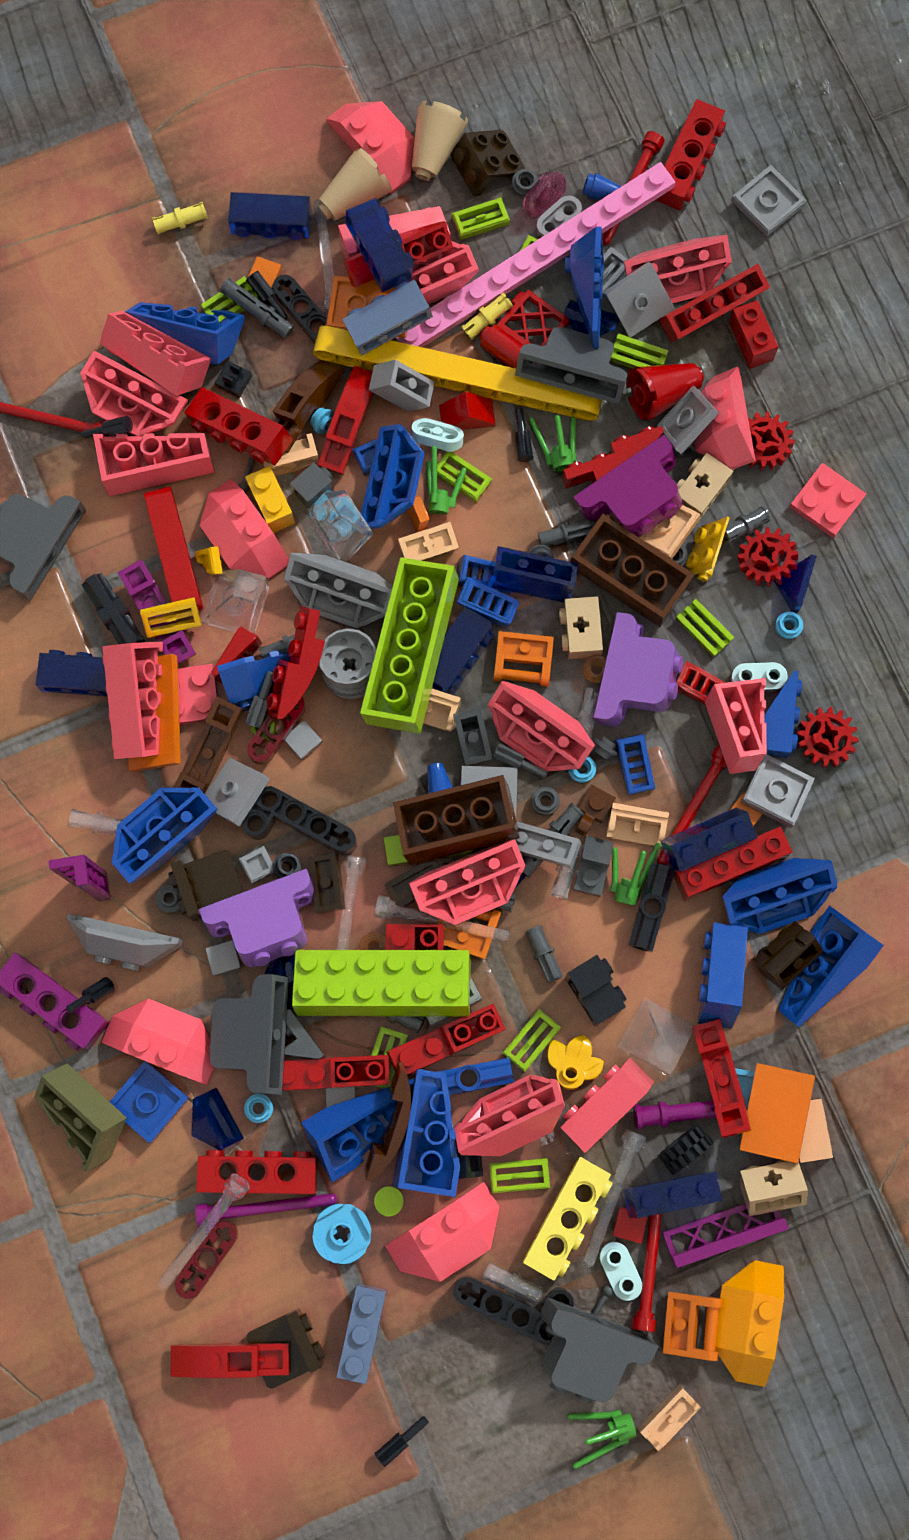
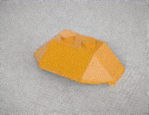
(751, 1321)

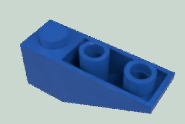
(781, 719)

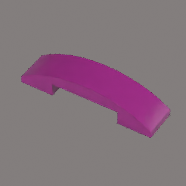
(147, 595)

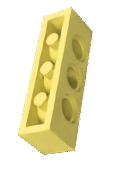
(557, 1264)

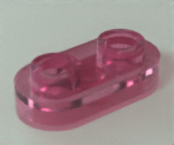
(543, 195)

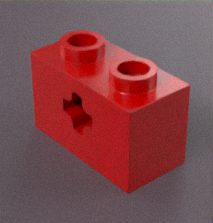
(753, 334)

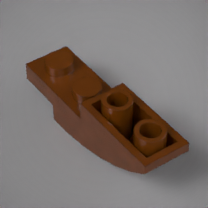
(306, 396)

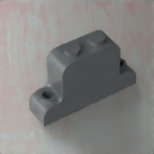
(573, 365)
(34, 538)
(251, 1034)
(590, 1351)

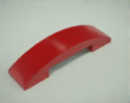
(722, 1078)

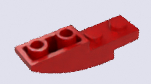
(420, 243)
(347, 421)
(601, 464)
(294, 676)
(447, 1040)
(336, 1072)
(230, 1360)

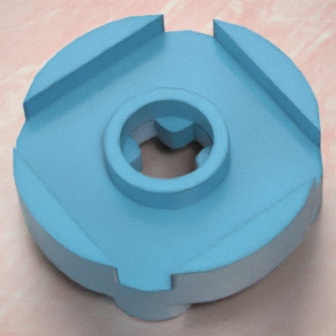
(325, 1229)

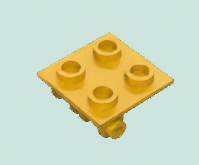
(706, 548)

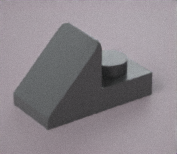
(472, 736)
(593, 866)
(304, 1045)

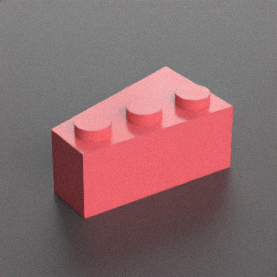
(739, 722)
(606, 1104)

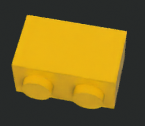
(270, 499)

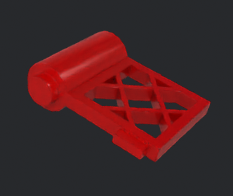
(506, 343)

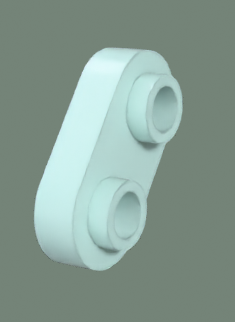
(437, 434)
(762, 670)
(620, 1271)

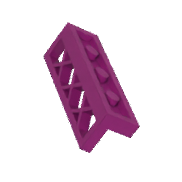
(84, 874)
(723, 1243)

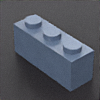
(387, 317)
(361, 1333)

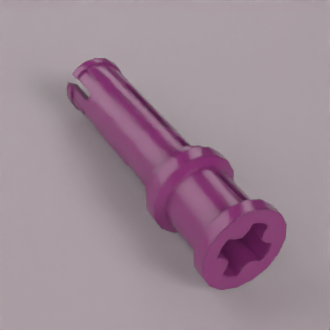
(663, 1114)

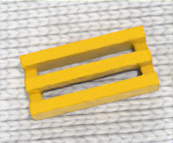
(167, 608)

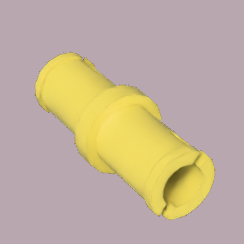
(180, 218)
(487, 316)

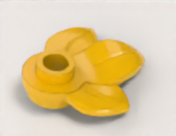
(574, 1057)

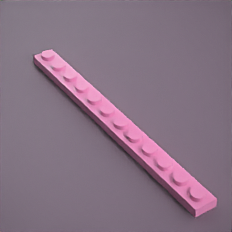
(540, 255)

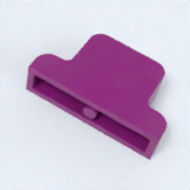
(635, 492)

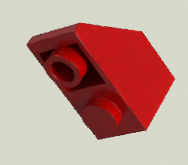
(414, 936)

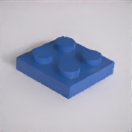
(149, 1101)

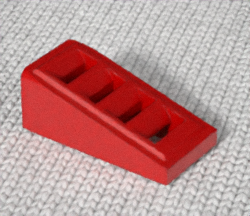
(241, 645)
(698, 673)

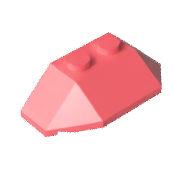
(380, 135)
(687, 266)
(445, 272)
(120, 392)
(729, 432)
(241, 532)
(538, 729)
(470, 883)
(162, 1038)
(510, 1117)
(448, 1237)

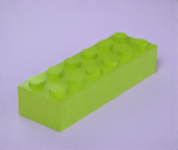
(410, 645)
(382, 983)

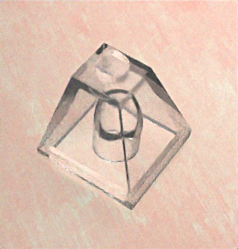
(339, 524)
(236, 600)
(656, 1037)

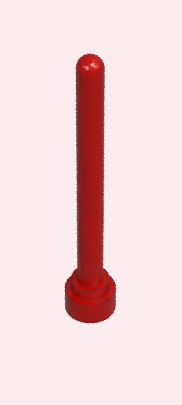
(651, 144)
(47, 418)
(718, 763)
(644, 1318)

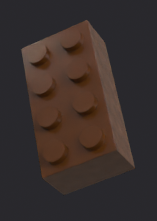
(632, 570)
(456, 820)

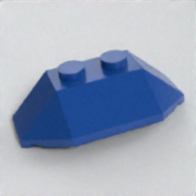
(392, 476)
(159, 830)
(779, 894)

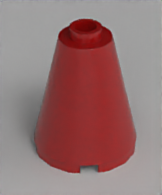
(660, 387)

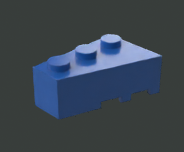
(723, 974)

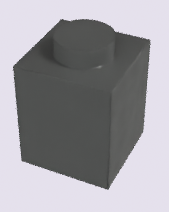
(312, 484)

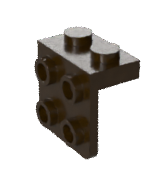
(483, 157)
(204, 882)
(295, 1330)

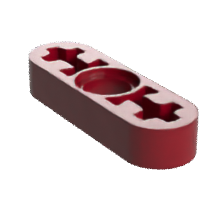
(271, 750)
(200, 1282)

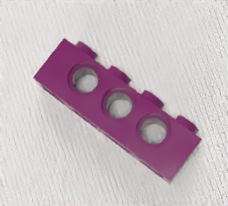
(90, 1023)

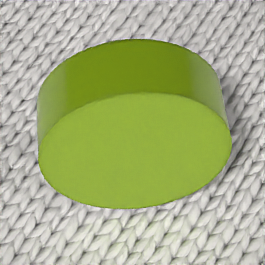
(389, 1201)

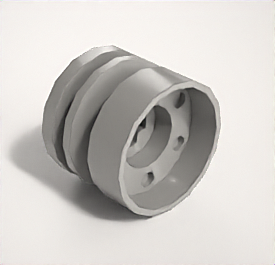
(347, 649)

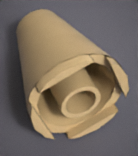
(435, 137)
(353, 185)

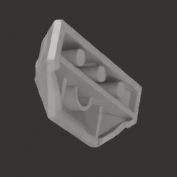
(338, 589)
(122, 943)

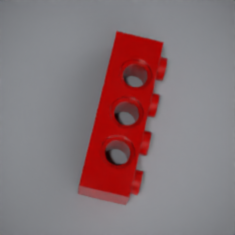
(702, 119)
(714, 303)
(238, 427)
(734, 863)
(304, 1180)

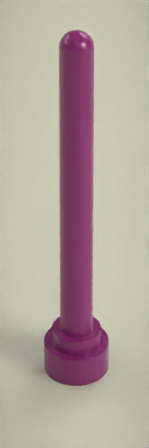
(204, 1209)

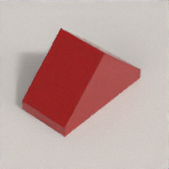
(468, 411)

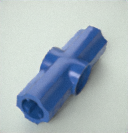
(488, 1075)

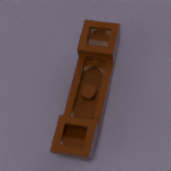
(211, 746)
(382, 1155)

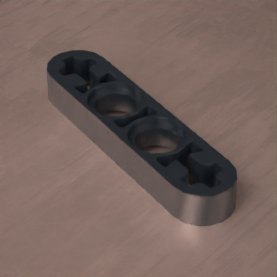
(304, 319)

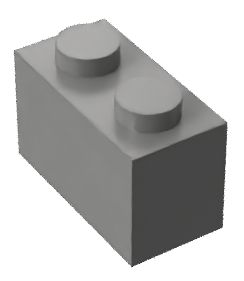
(401, 385)

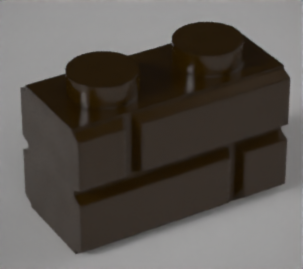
(787, 955)

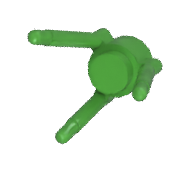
(560, 455)
(438, 499)
(630, 889)
(620, 1430)

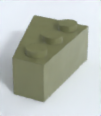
(82, 1114)

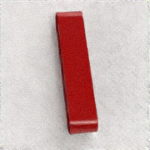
(172, 546)

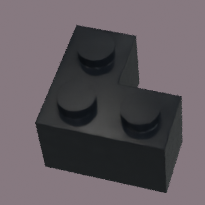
(595, 991)

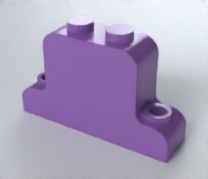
(637, 673)
(263, 919)

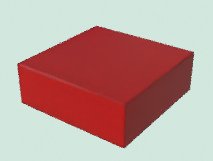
(629, 1228)

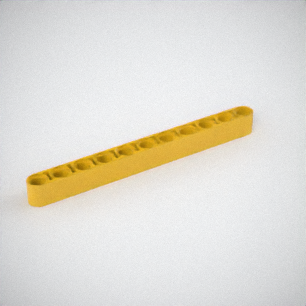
(458, 374)

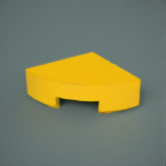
(210, 560)

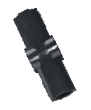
(111, 610)
(657, 890)

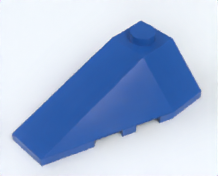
(586, 276)
(194, 328)
(246, 676)
(844, 956)
(348, 1129)
(428, 1151)

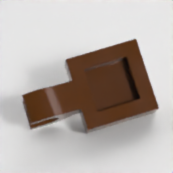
(595, 807)

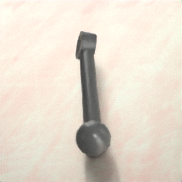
(243, 485)
(607, 1292)

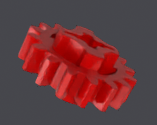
(775, 446)
(777, 548)
(829, 749)

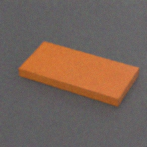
(169, 720)

